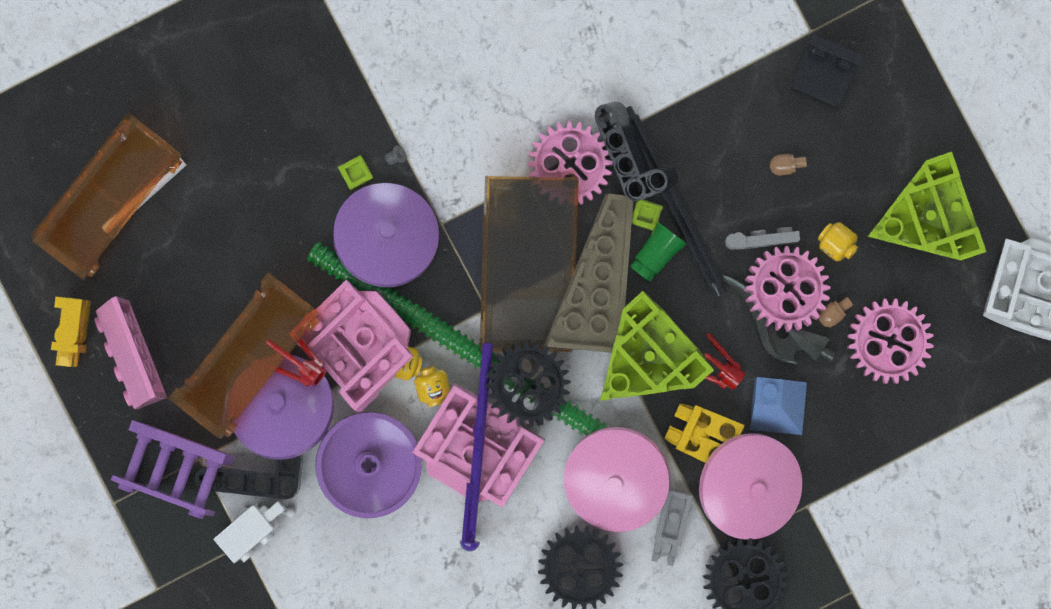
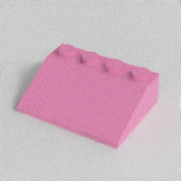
(130, 353)

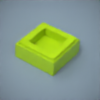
(355, 172)
(646, 214)

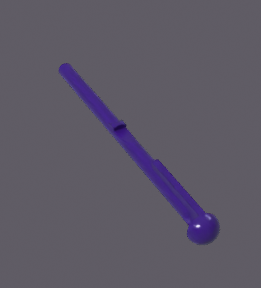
(473, 488)

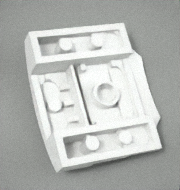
(1022, 288)

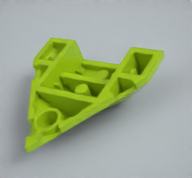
(933, 213)
(651, 354)

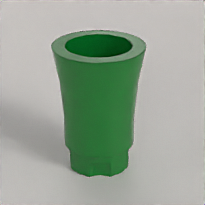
(656, 252)

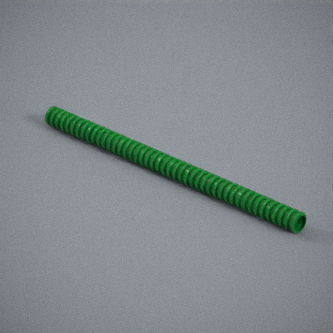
(444, 334)

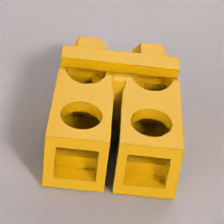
(72, 330)
(699, 429)

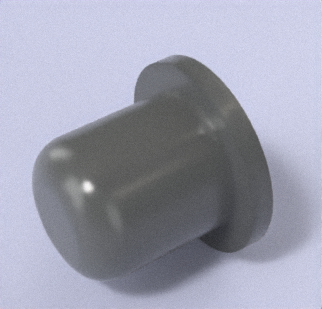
(395, 155)

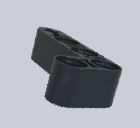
(630, 149)
(248, 477)

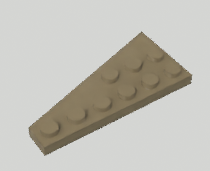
(598, 287)

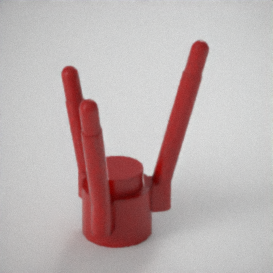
(311, 371)
(730, 374)

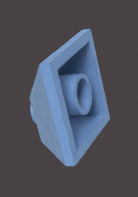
(778, 406)

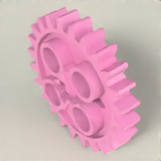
(586, 147)
(802, 272)
(898, 319)

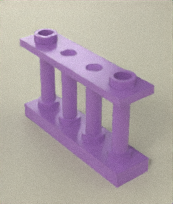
(168, 443)

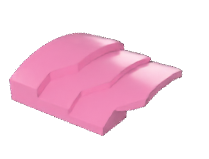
(359, 343)
(450, 443)

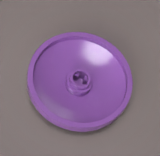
(385, 235)
(286, 416)
(368, 465)

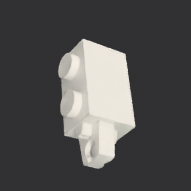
(249, 530)

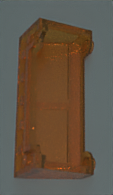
(105, 196)
(243, 360)

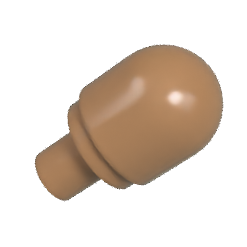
(786, 164)
(834, 312)

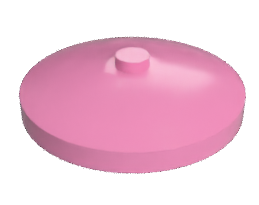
(617, 479)
(750, 486)

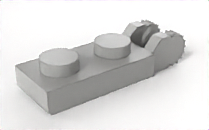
(761, 239)
(672, 524)

